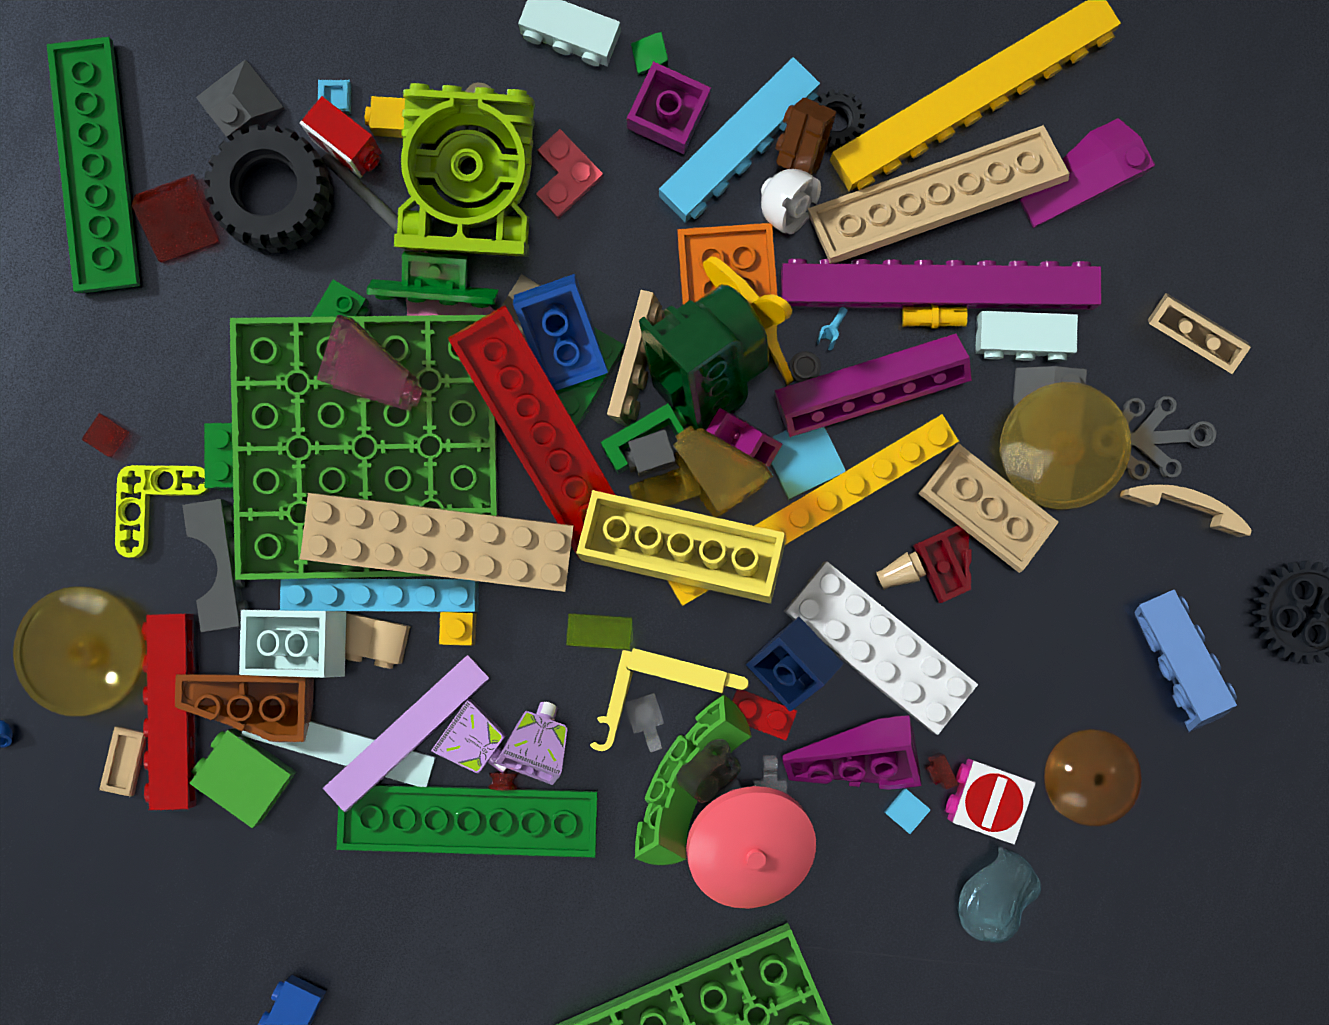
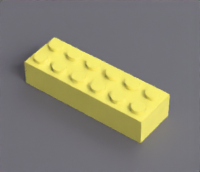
(681, 546)

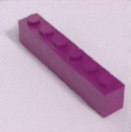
(873, 385)

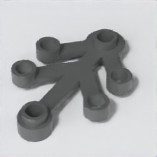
(1146, 438)

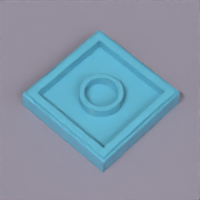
(805, 461)

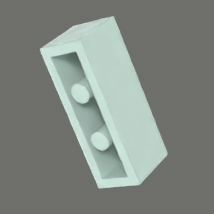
(570, 30)
(1026, 335)

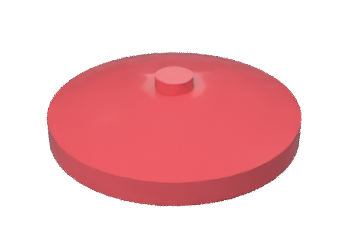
(751, 847)

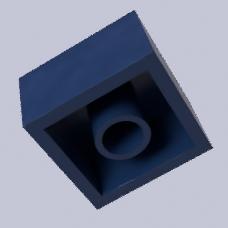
(795, 664)

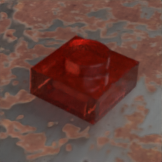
(105, 435)
(941, 772)

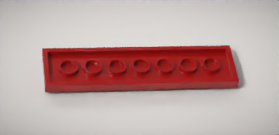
(531, 416)

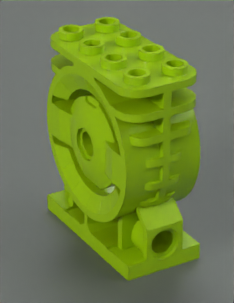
(426, 119)

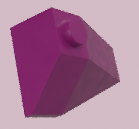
(1096, 166)
(870, 753)

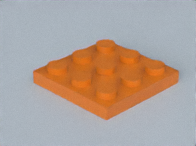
(743, 248)

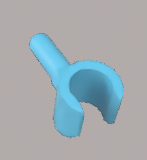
(831, 331)

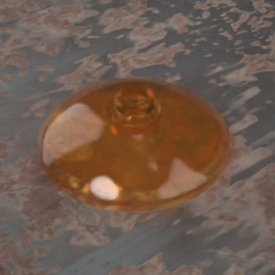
(1072, 773)

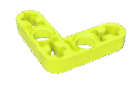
(147, 487)

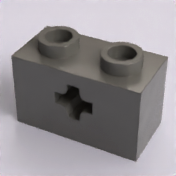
(650, 454)

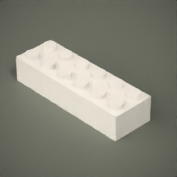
(881, 648)

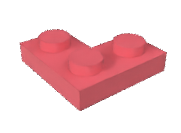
(574, 174)

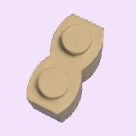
(375, 640)

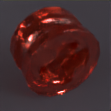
(503, 781)

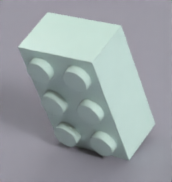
(292, 643)

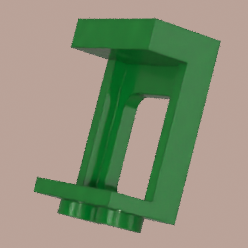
(647, 425)

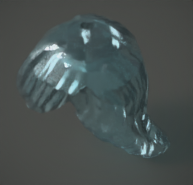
(996, 897)

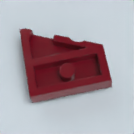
(947, 562)

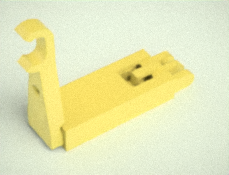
(665, 668)

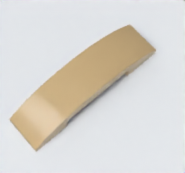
(1223, 518)

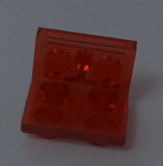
(174, 218)

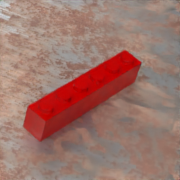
(168, 728)

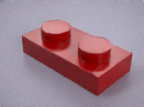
(765, 714)

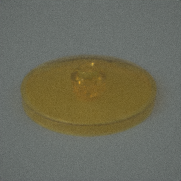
(1065, 445)
(79, 651)

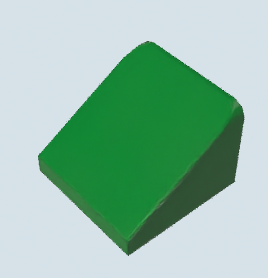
(649, 50)

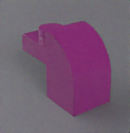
(744, 436)

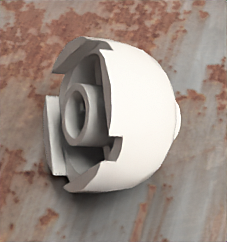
(788, 198)

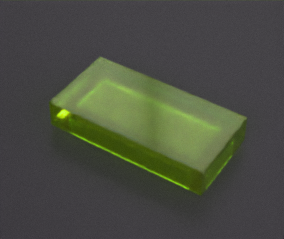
(599, 631)

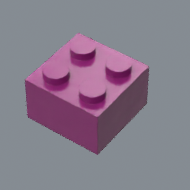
(668, 107)

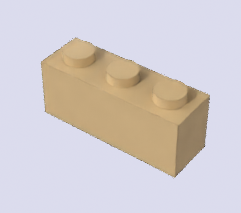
(1199, 333)

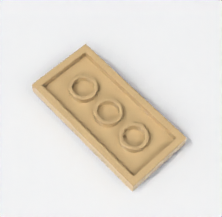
(632, 371)
(988, 508)

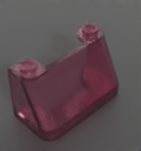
(364, 368)

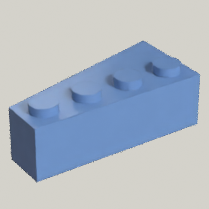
(1185, 659)

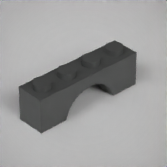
(212, 525)

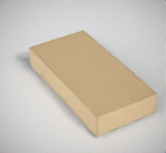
(123, 761)

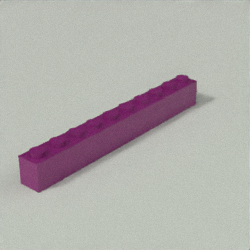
(942, 285)

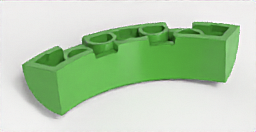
(670, 808)

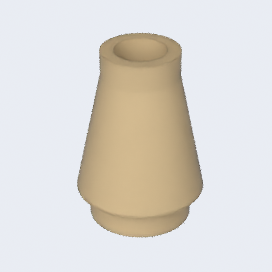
(901, 571)

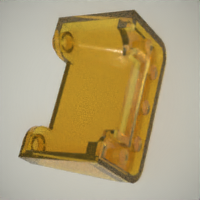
(721, 469)

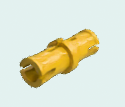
(934, 316)

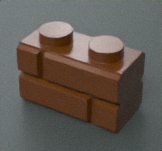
(805, 135)

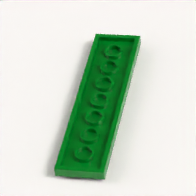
(93, 165)
(471, 821)

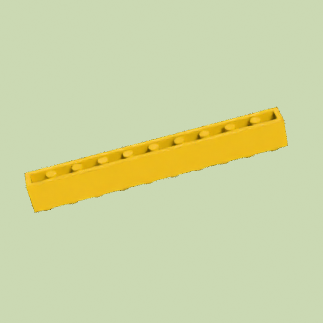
(974, 92)
(850, 487)

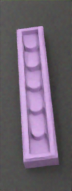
(406, 734)

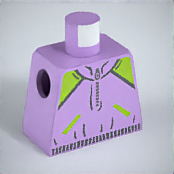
(471, 739)
(536, 745)

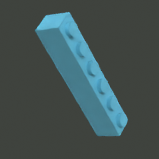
(737, 142)
(379, 595)

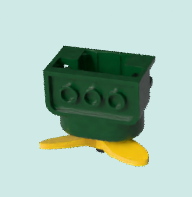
(715, 346)

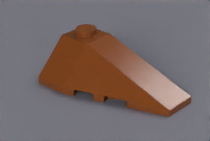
(262, 705)

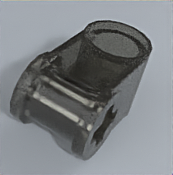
(708, 772)

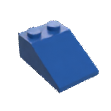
(560, 332)

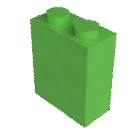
(242, 777)

